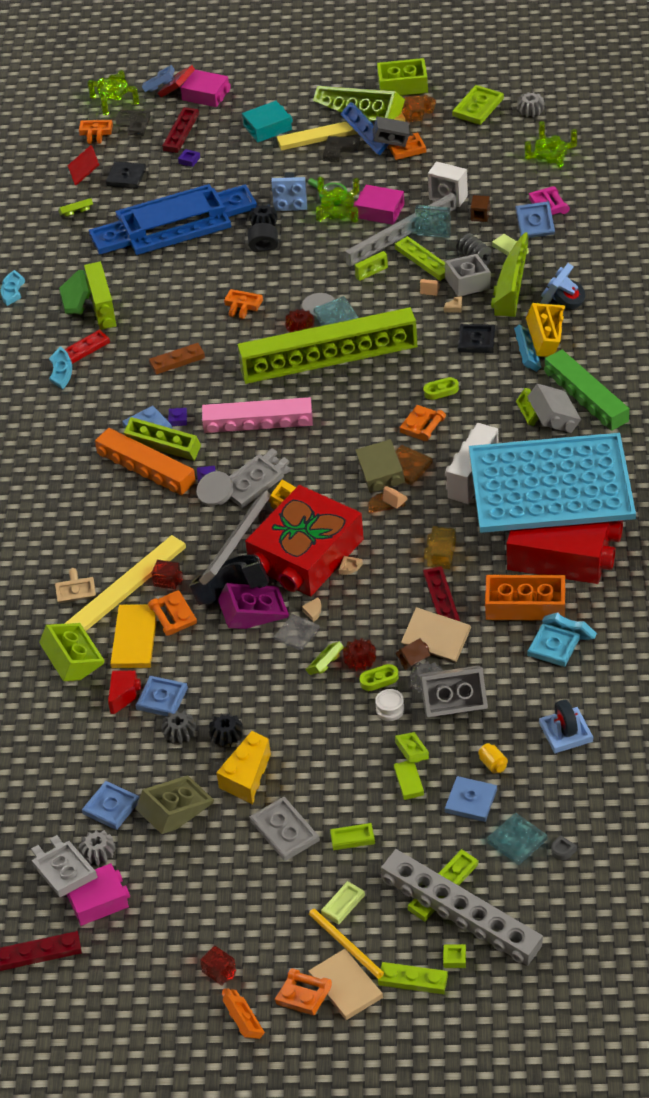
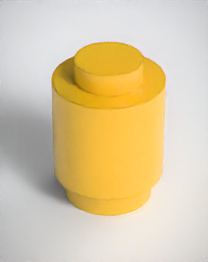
(492, 758)

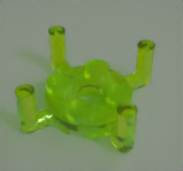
(107, 91)
(544, 146)
(339, 195)

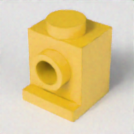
(280, 493)

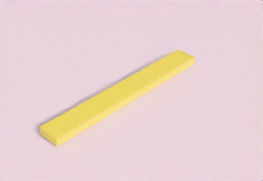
(319, 134)
(127, 583)

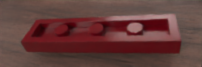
(180, 130)
(440, 593)
(40, 950)

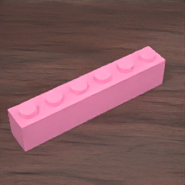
(257, 415)

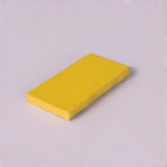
(134, 637)

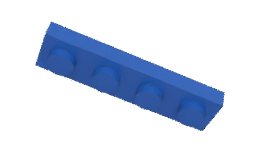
(362, 126)

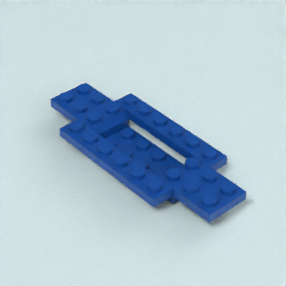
(135, 220)

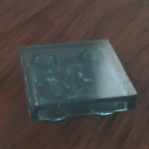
(433, 221)
(335, 311)
(517, 838)

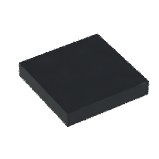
(476, 338)

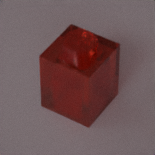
(166, 574)
(218, 965)

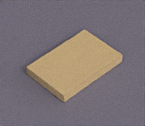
(441, 634)
(351, 986)

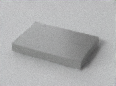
(284, 828)

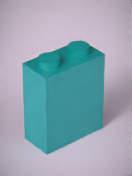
(267, 121)

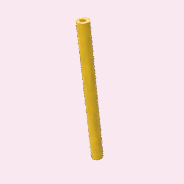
(348, 945)

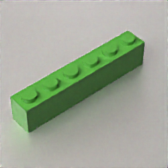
(586, 390)

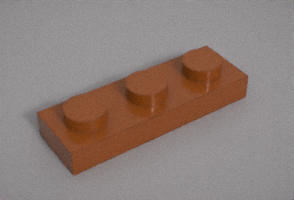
(176, 358)

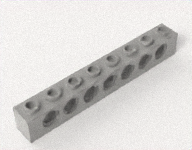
(456, 896)

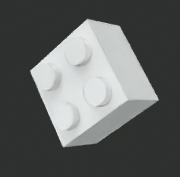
(445, 180)

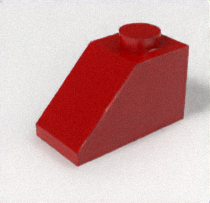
(122, 689)

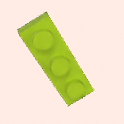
(413, 978)

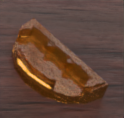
(377, 504)

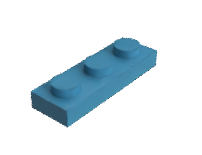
(526, 348)

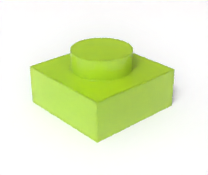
(454, 956)

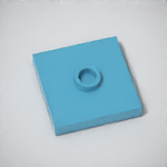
(553, 645)

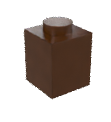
(480, 208)
(413, 653)

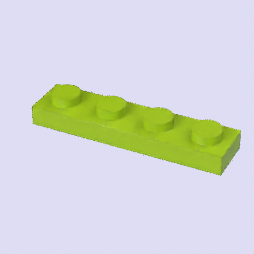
(421, 257)
(456, 871)

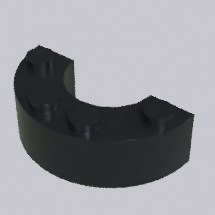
(237, 570)

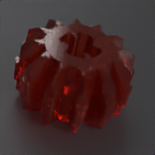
(299, 320)
(359, 654)

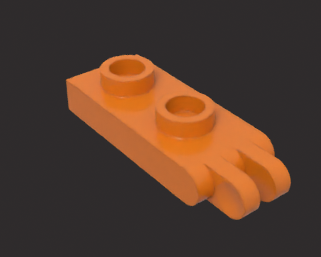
(242, 1014)

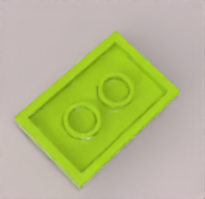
(478, 104)

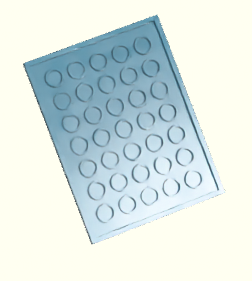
(551, 482)

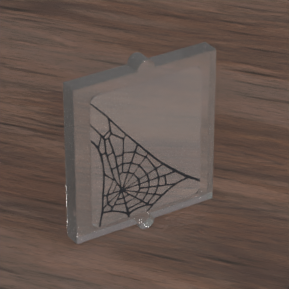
(296, 632)

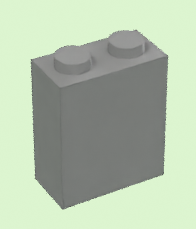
(554, 408)

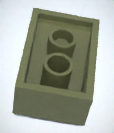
(172, 803)

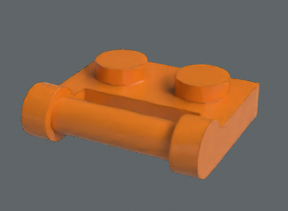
(413, 147)
(418, 419)
(177, 609)
(302, 998)

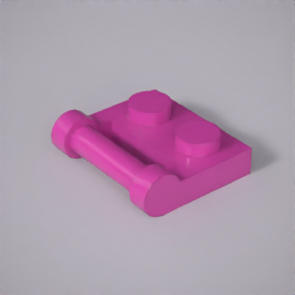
(543, 196)

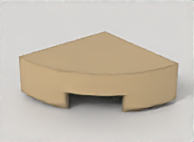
(454, 305)
(349, 565)
(312, 609)

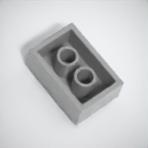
(453, 691)

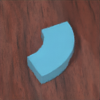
(10, 287)
(62, 368)
(561, 622)

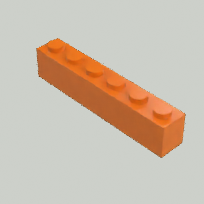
(145, 461)

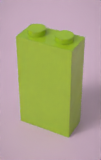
(100, 295)

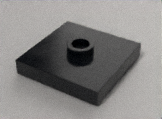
(126, 174)

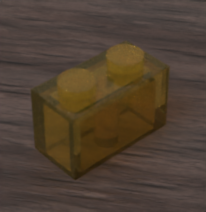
(441, 547)

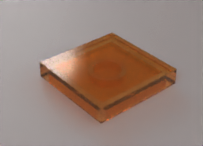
(412, 463)

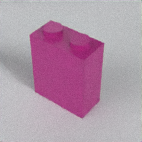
(205, 88)
(379, 204)
(99, 896)

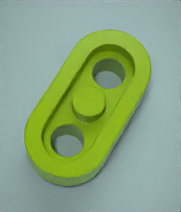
(441, 388)
(379, 677)

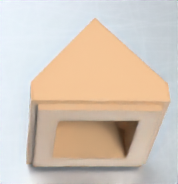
(429, 287)
(393, 497)

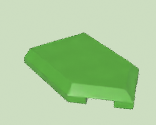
(75, 292)

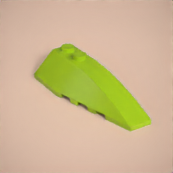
(370, 102)
(510, 280)

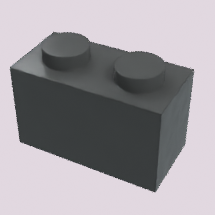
(390, 131)

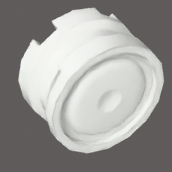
(389, 705)

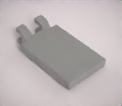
(257, 477)
(63, 867)

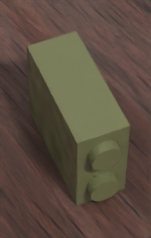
(380, 466)

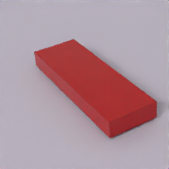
(87, 346)

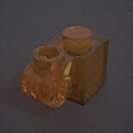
(416, 106)

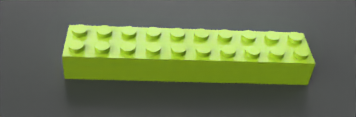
(327, 345)

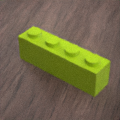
(163, 438)

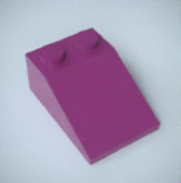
(251, 607)

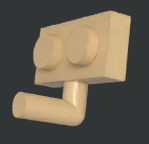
(75, 588)

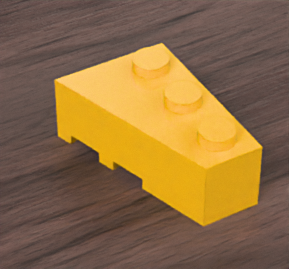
(545, 327)
(245, 767)

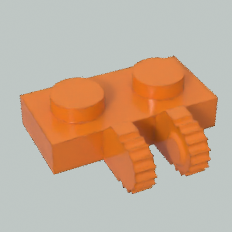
(95, 127)
(242, 300)

